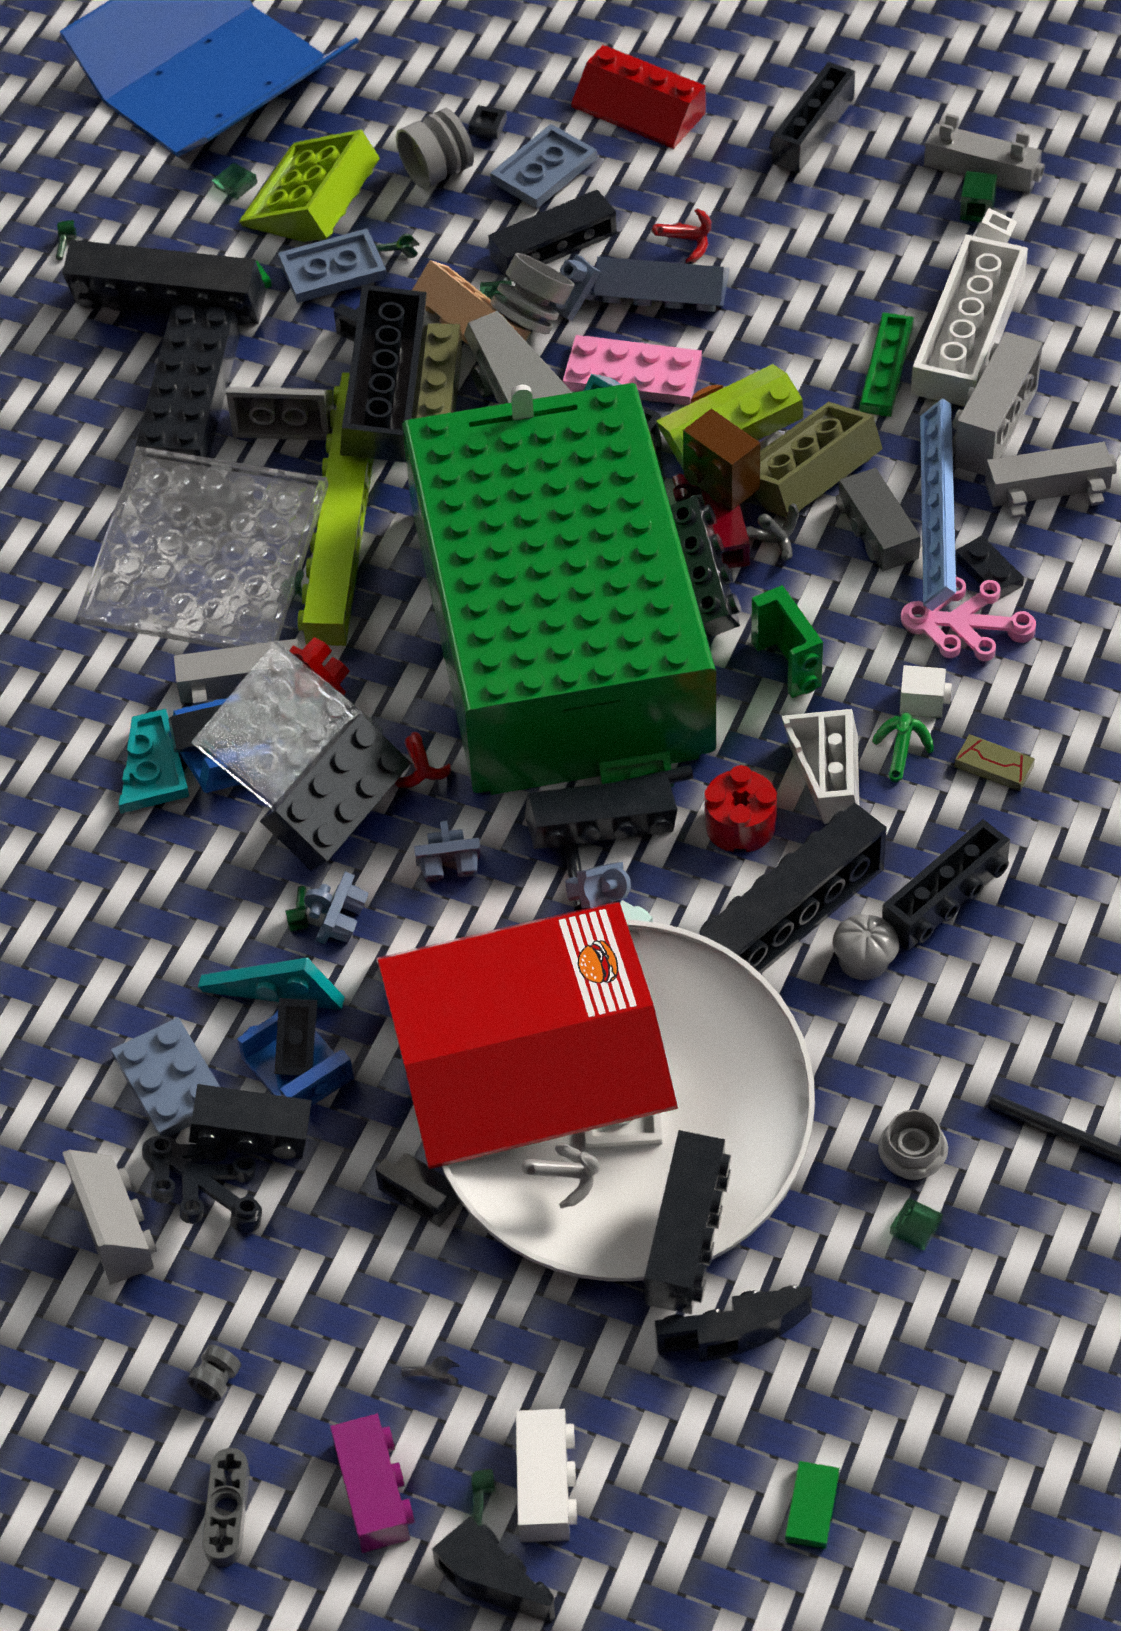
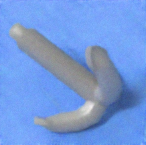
(583, 1168)

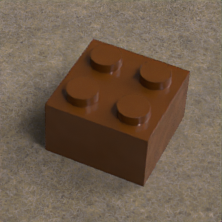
(721, 459)

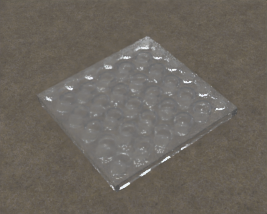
(203, 550)

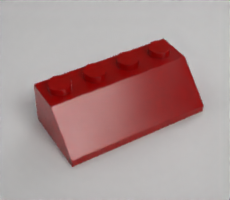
(639, 96)

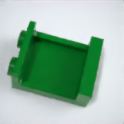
(781, 622)

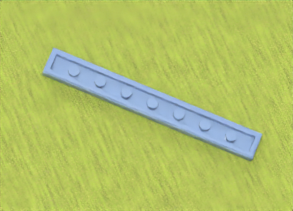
(937, 505)

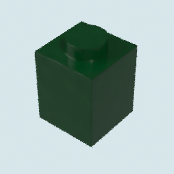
(977, 195)

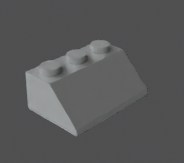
(280, 412)
(110, 1214)

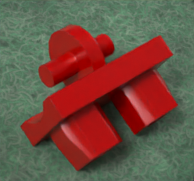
(314, 655)

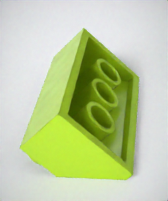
(754, 404)

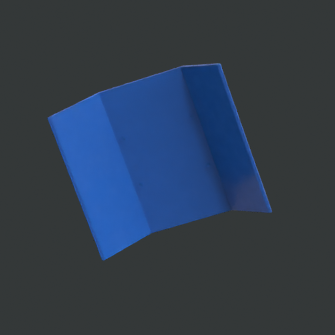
(189, 64)

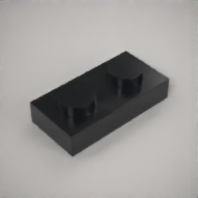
(986, 563)
(295, 1036)

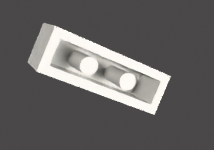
(544, 1475)

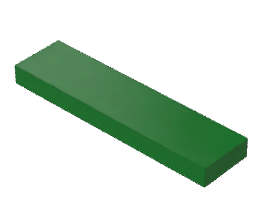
(886, 364)

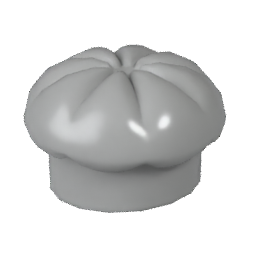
(865, 946)
(913, 1145)

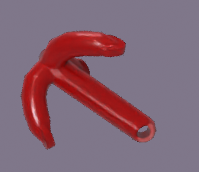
(688, 232)
(420, 761)

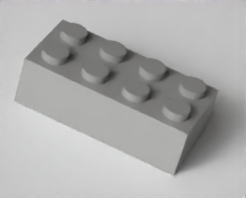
(996, 402)

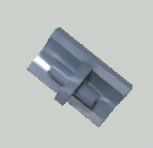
(583, 277)
(447, 847)
(599, 885)
(345, 896)

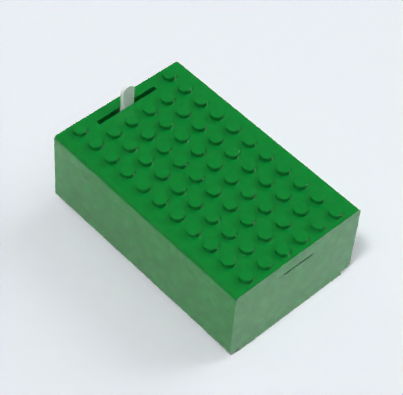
(559, 587)

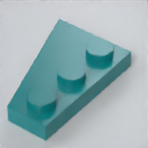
(152, 766)

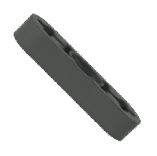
(234, 1522)

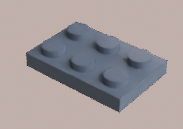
(543, 166)
(332, 265)
(164, 1074)

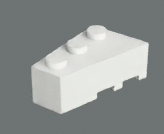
(827, 756)

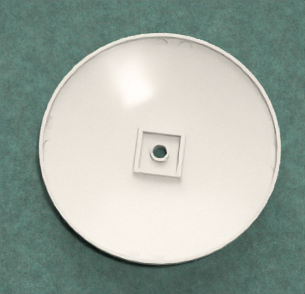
(735, 1077)

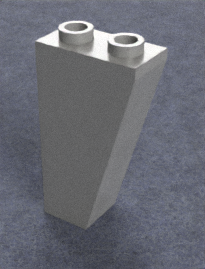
(509, 360)

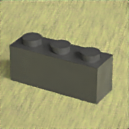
(878, 519)

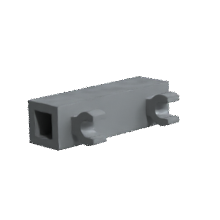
(964, 151)
(1050, 475)
(217, 672)

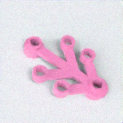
(963, 620)

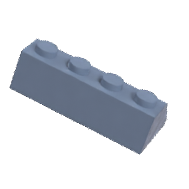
(662, 282)

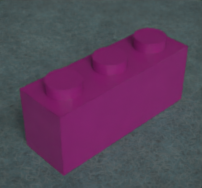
(372, 1482)

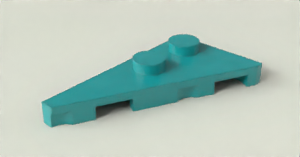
(276, 980)

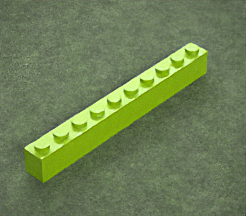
(338, 537)

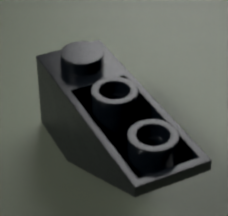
(485, 1572)

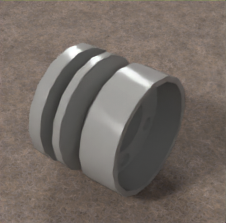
(434, 148)
(529, 299)

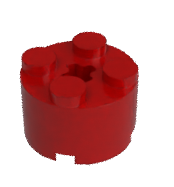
(740, 810)

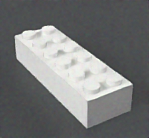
(968, 318)

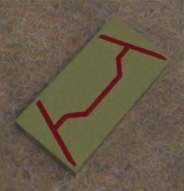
(994, 762)

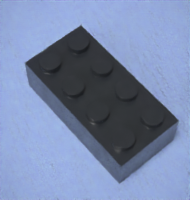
(335, 792)
(687, 1223)

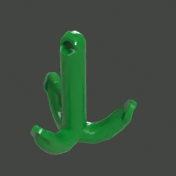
(905, 725)

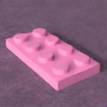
(658, 371)

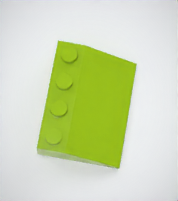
(312, 187)

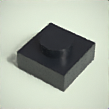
(487, 122)

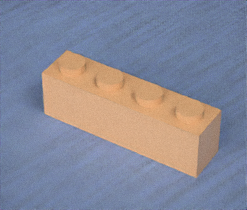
(455, 298)

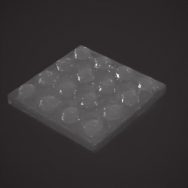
(275, 724)

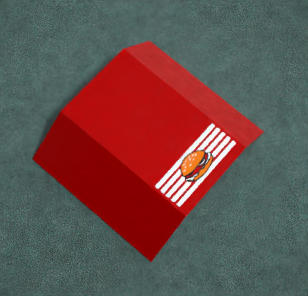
(527, 1034)

